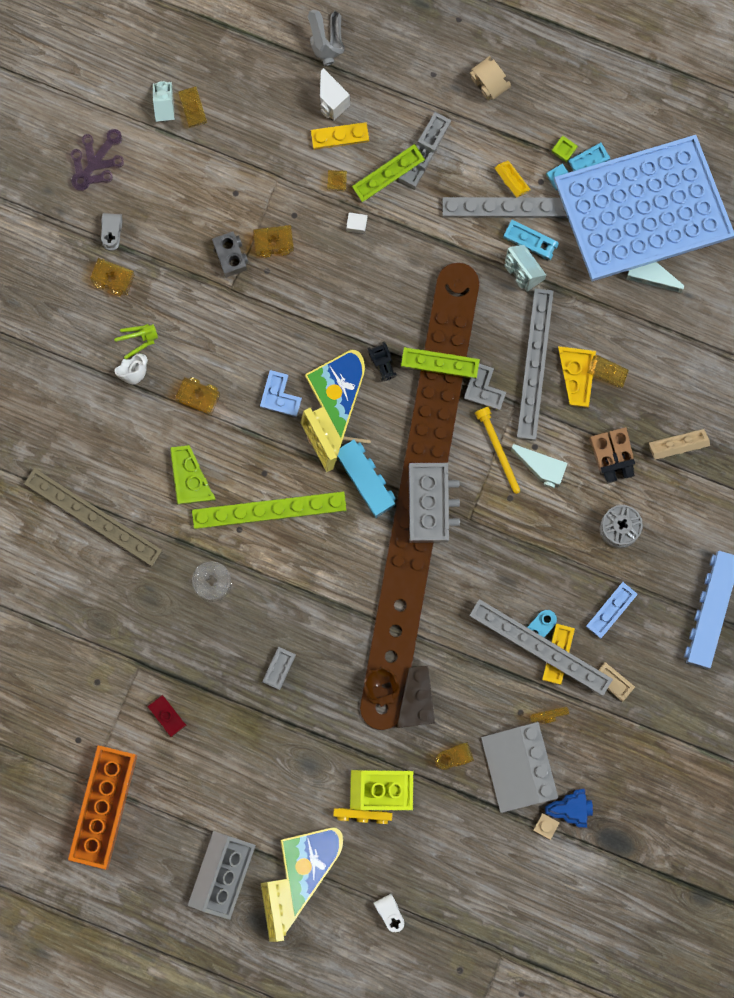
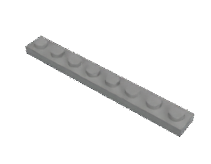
(502, 207)
(535, 364)
(541, 647)

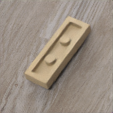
(679, 444)

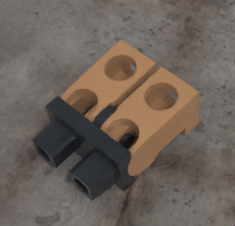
(619, 459)

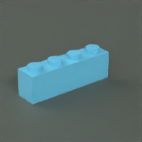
(365, 479)

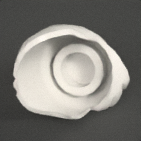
(133, 369)

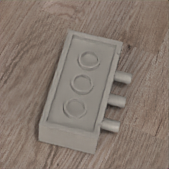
(430, 502)

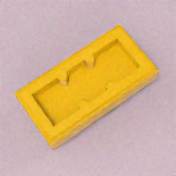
(512, 179)

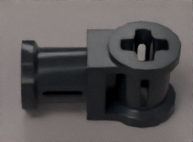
(381, 358)

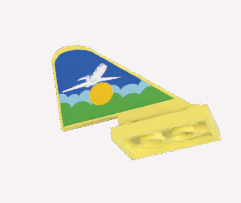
(336, 390)
(306, 864)

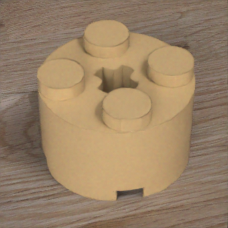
(490, 77)

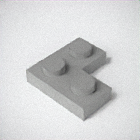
(481, 393)

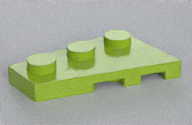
(188, 478)

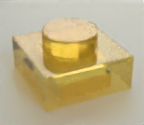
(337, 180)

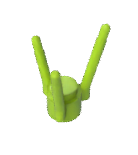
(147, 333)

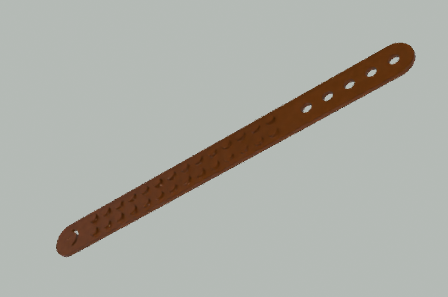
(427, 443)

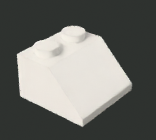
(333, 97)

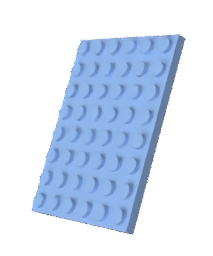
(644, 207)

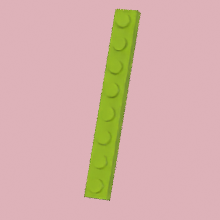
(269, 510)

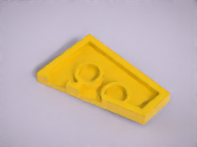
(575, 370)

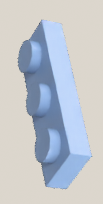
(611, 610)

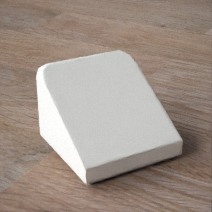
(356, 223)

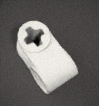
(388, 910)

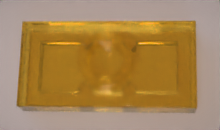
(192, 107)
(608, 371)
(549, 716)

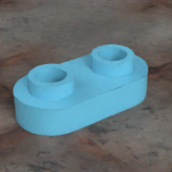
(542, 627)

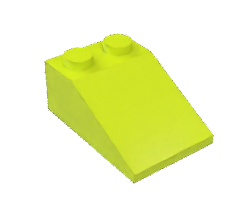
(381, 790)

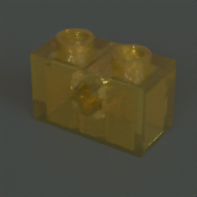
(263, 241)
(105, 269)
(187, 396)

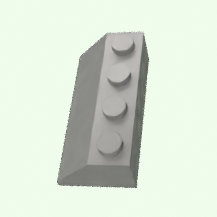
(221, 875)

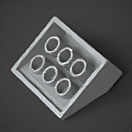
(519, 767)

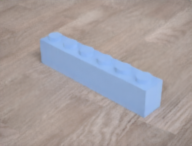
(712, 611)

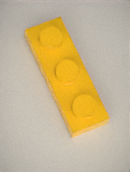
(339, 136)
(563, 638)
(362, 815)

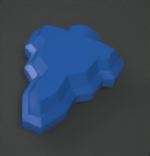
(573, 808)

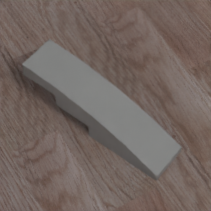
(427, 145)

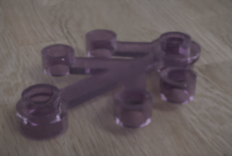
(95, 162)

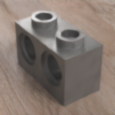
(227, 255)

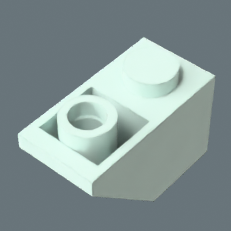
(163, 101)

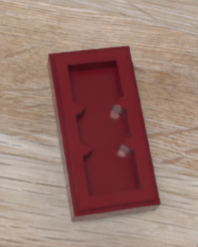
(166, 716)

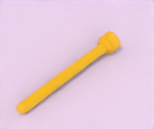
(484, 416)

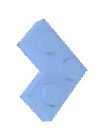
(275, 398)

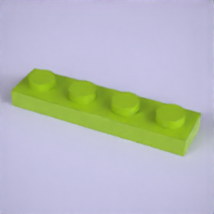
(388, 173)
(440, 363)

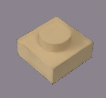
(546, 826)

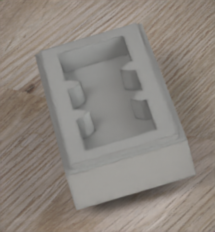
(279, 668)

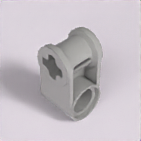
(111, 228)

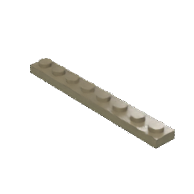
(93, 517)

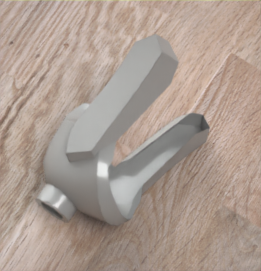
(320, 45)

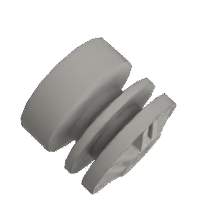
(610, 529)

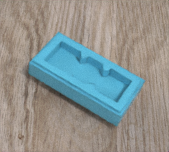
(589, 157)

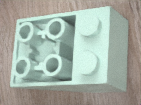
(524, 267)

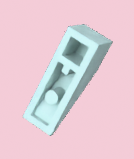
(655, 275)
(542, 466)

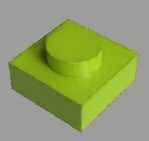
(564, 149)

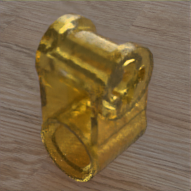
(457, 756)

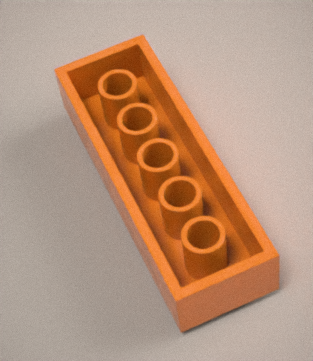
(102, 807)

